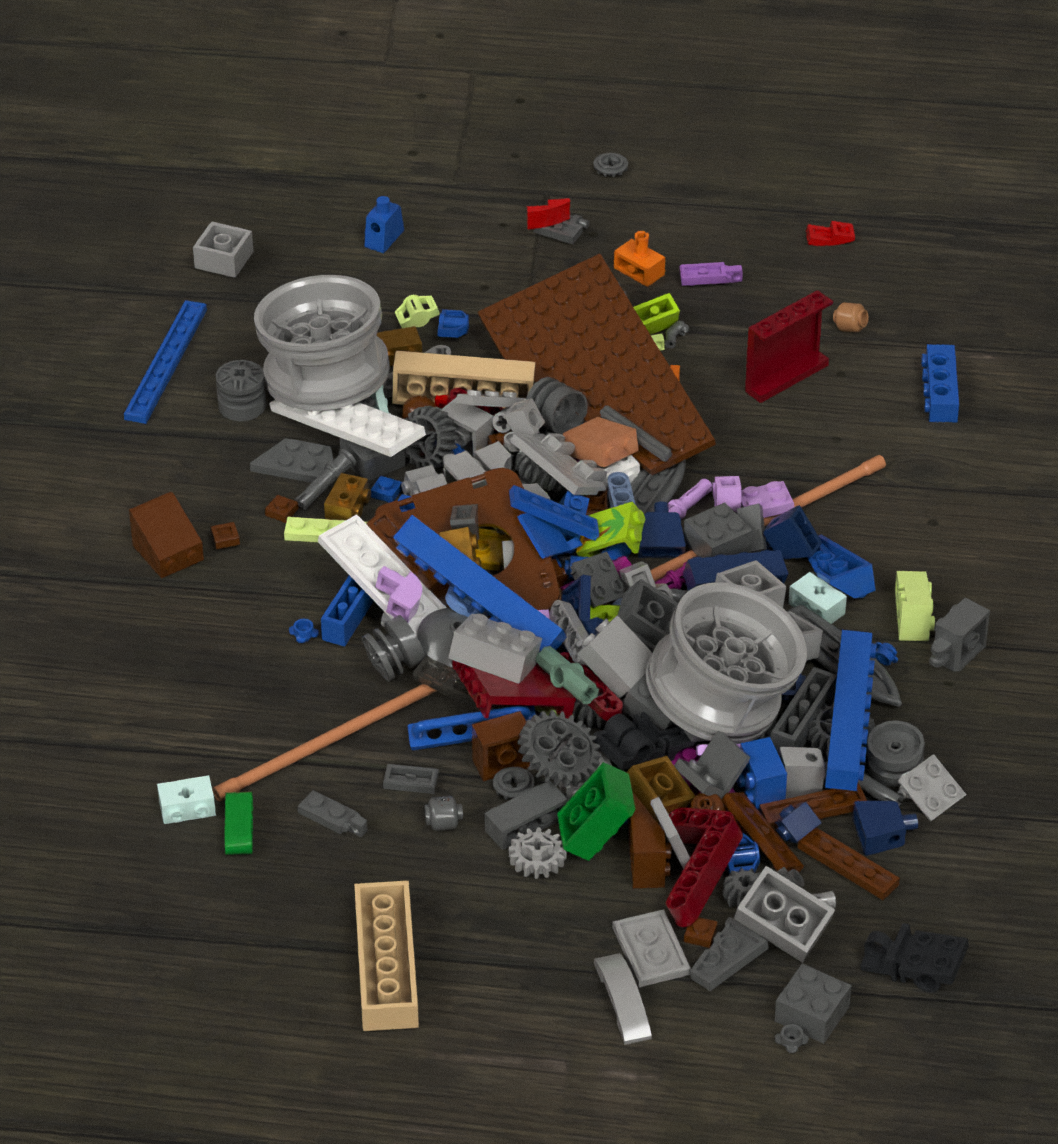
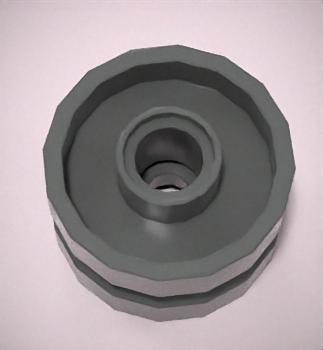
(894, 751)

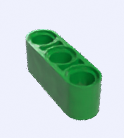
(238, 823)

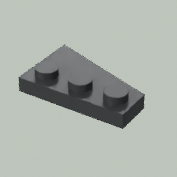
(728, 954)

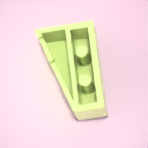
(914, 606)

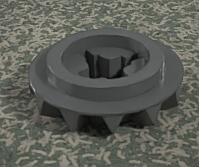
(618, 162)
(522, 778)

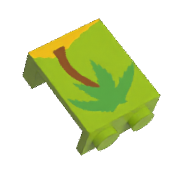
(615, 526)

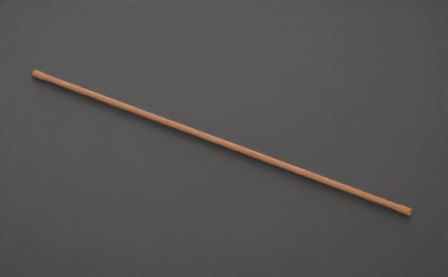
(310, 747)

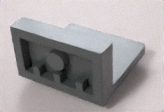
(717, 766)

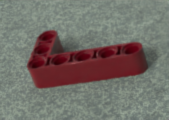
(717, 840)

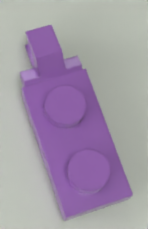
(710, 273)

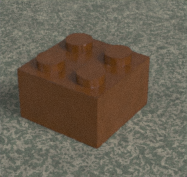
(496, 744)

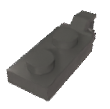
(332, 814)

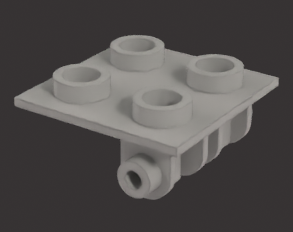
(931, 788)

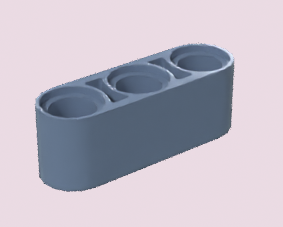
(619, 489)

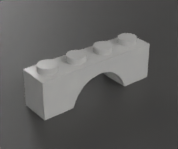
(497, 456)

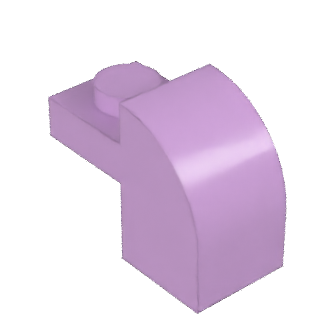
(728, 491)
(403, 592)

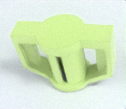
(418, 315)

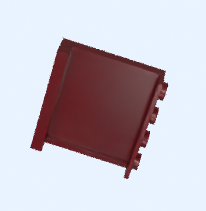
(785, 347)
(532, 690)

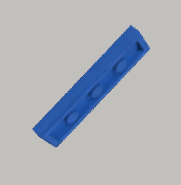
(553, 512)

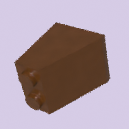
(165, 535)

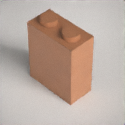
(602, 441)

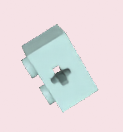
(818, 597)
(186, 799)

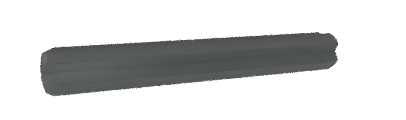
(643, 438)

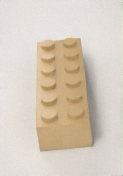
(439, 373)
(386, 956)

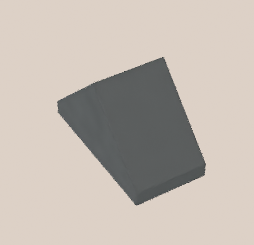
(465, 516)

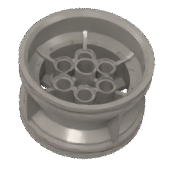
(322, 342)
(726, 662)

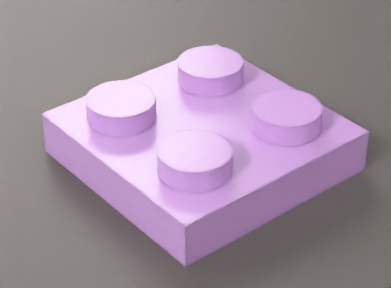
(773, 498)

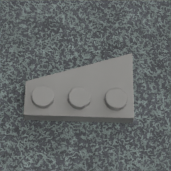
(490, 398)

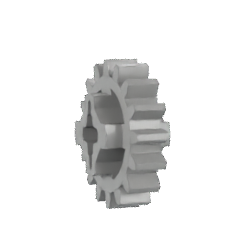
(537, 853)

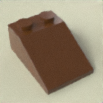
(647, 849)

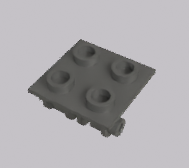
(605, 580)

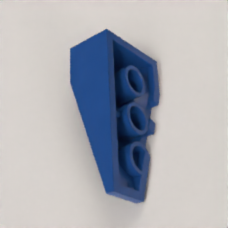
(843, 569)

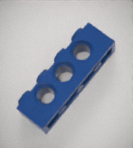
(941, 383)

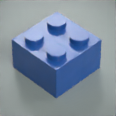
(764, 775)

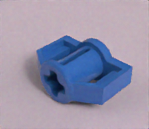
(453, 323)
(745, 855)

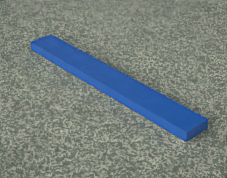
(165, 362)

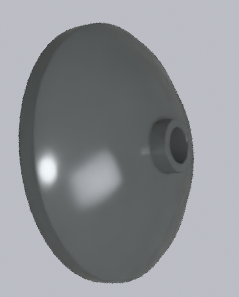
(437, 633)

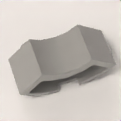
(422, 480)

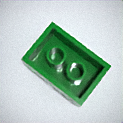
(596, 811)

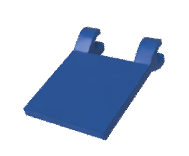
(547, 537)

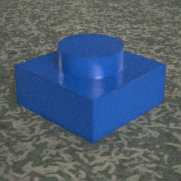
(386, 489)

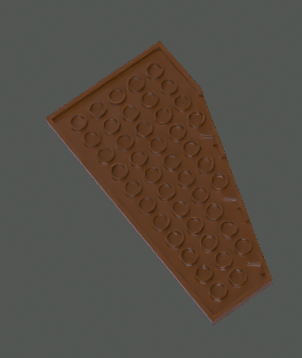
(593, 340)

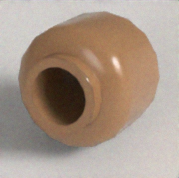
(850, 317)

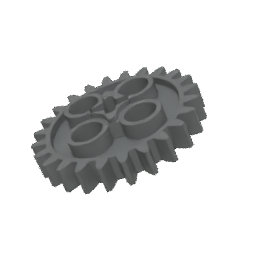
(573, 762)

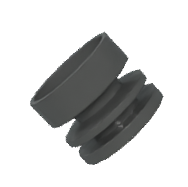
(241, 390)
(558, 404)
(397, 646)

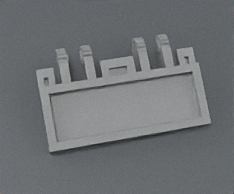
(554, 457)

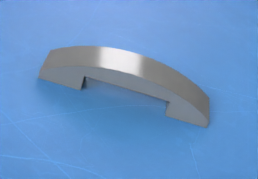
(624, 997)

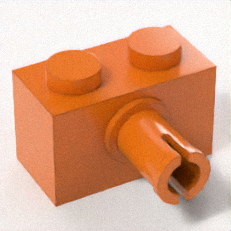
(639, 261)

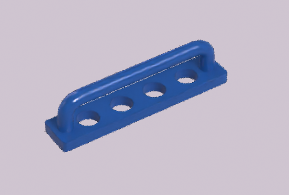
(419, 731)

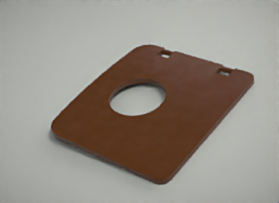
(527, 573)

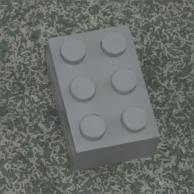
(495, 647)
(784, 914)

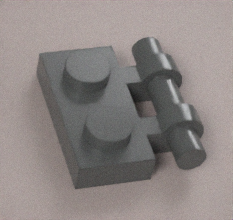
(565, 231)

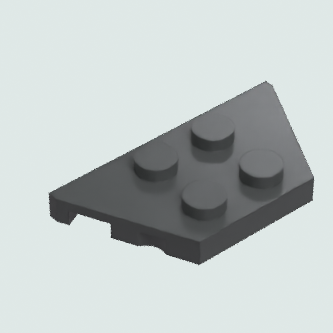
(294, 460)

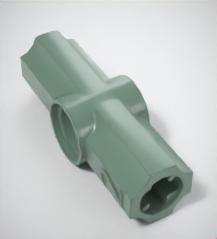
(567, 675)

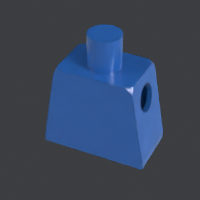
(383, 225)

